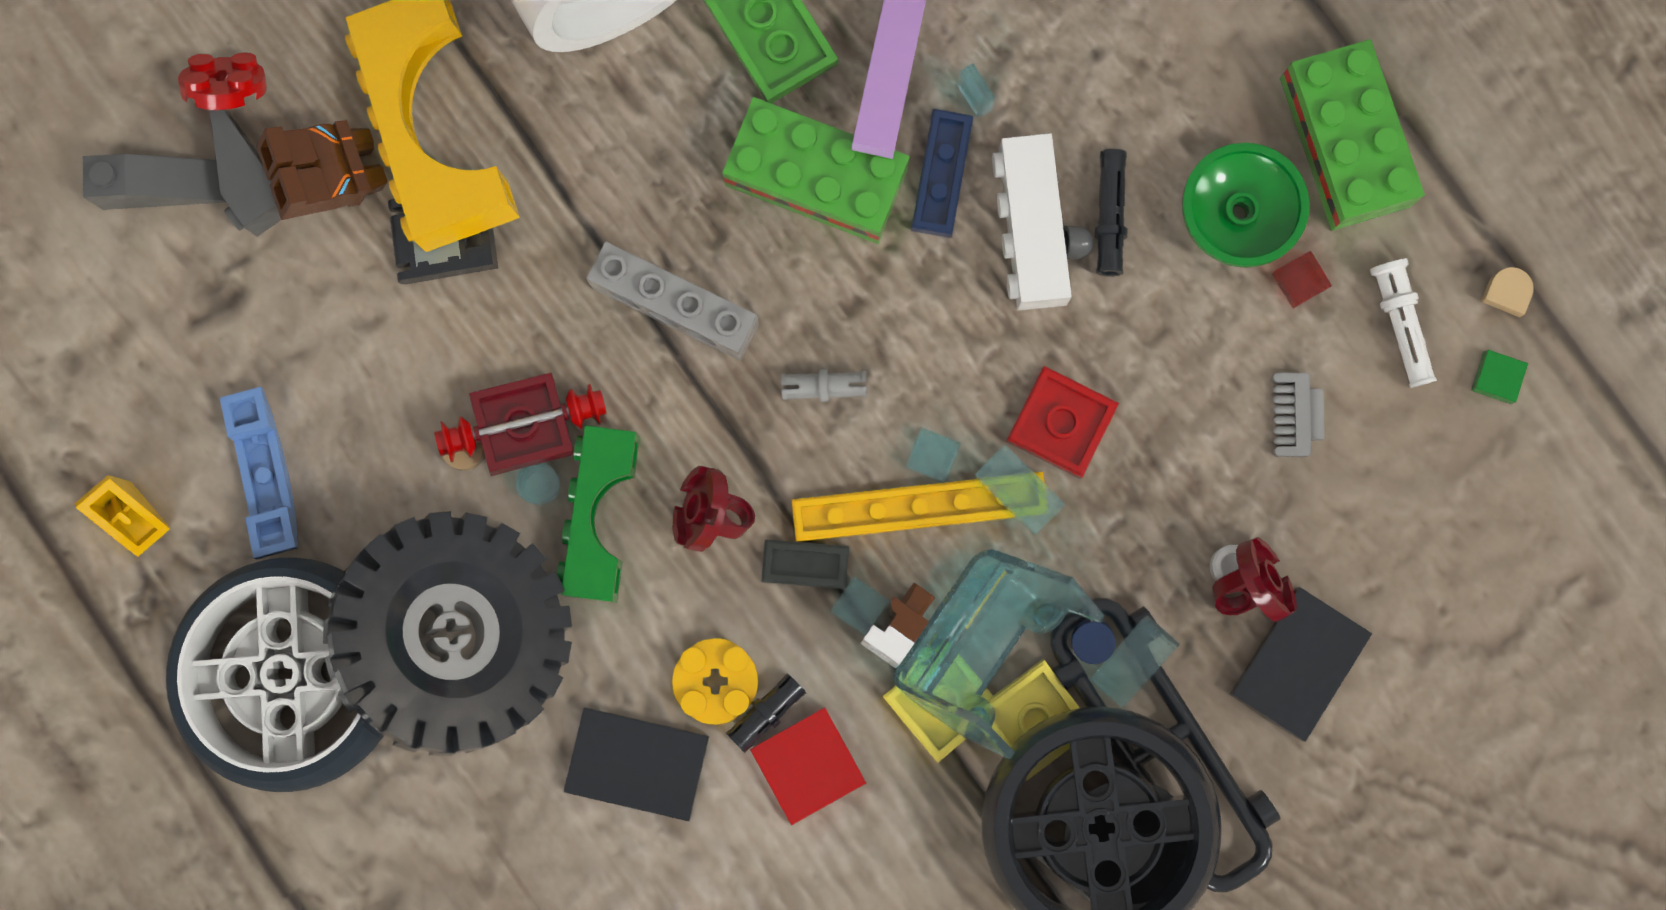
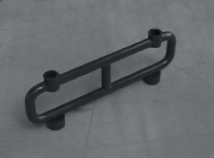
(1254, 812)

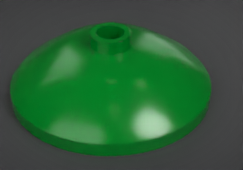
(1262, 185)

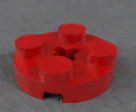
(222, 81)

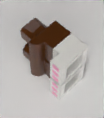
(904, 628)

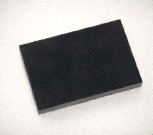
(1301, 665)
(636, 764)

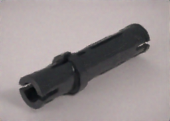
(1111, 226)

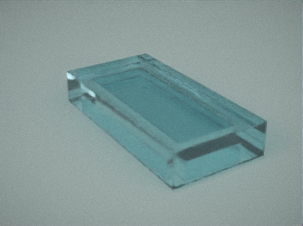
(1020, 490)
(1135, 661)

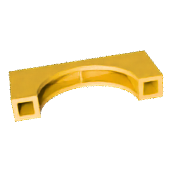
(437, 200)

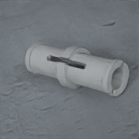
(824, 385)

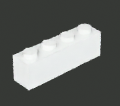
(1033, 222)

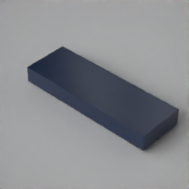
(942, 173)

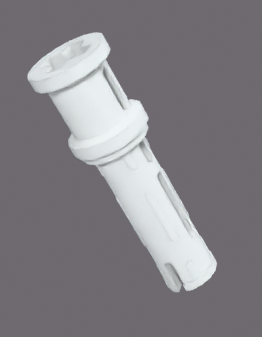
(1421, 372)

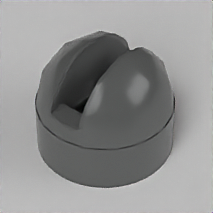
(1077, 242)

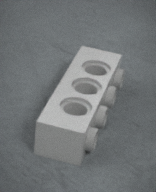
(673, 301)

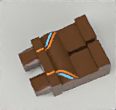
(319, 167)

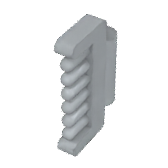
(1306, 411)

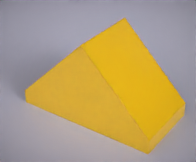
(123, 514)

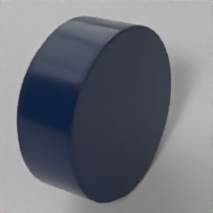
(1093, 641)

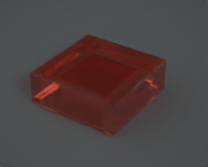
(1301, 279)

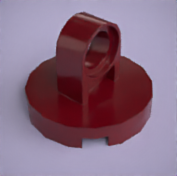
(705, 509)
(1258, 582)

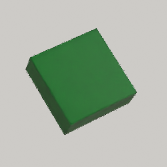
(1499, 376)

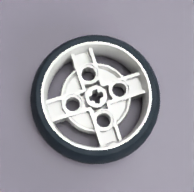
(194, 680)

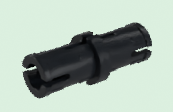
(766, 713)

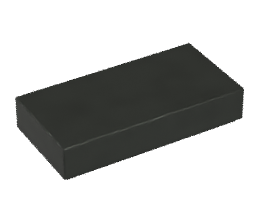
(805, 564)

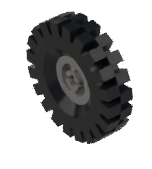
(438, 568)

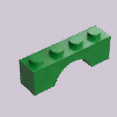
(605, 460)

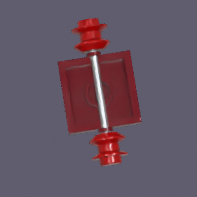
(520, 424)

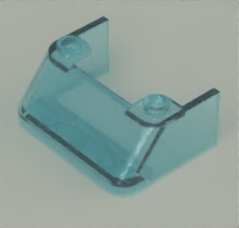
(975, 634)

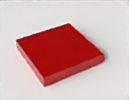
(1062, 422)
(808, 766)

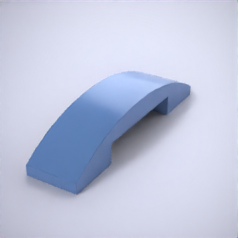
(263, 472)

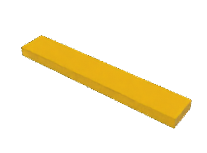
(896, 510)

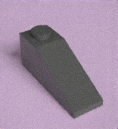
(242, 177)
(149, 181)

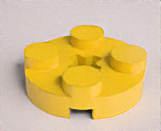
(732, 663)

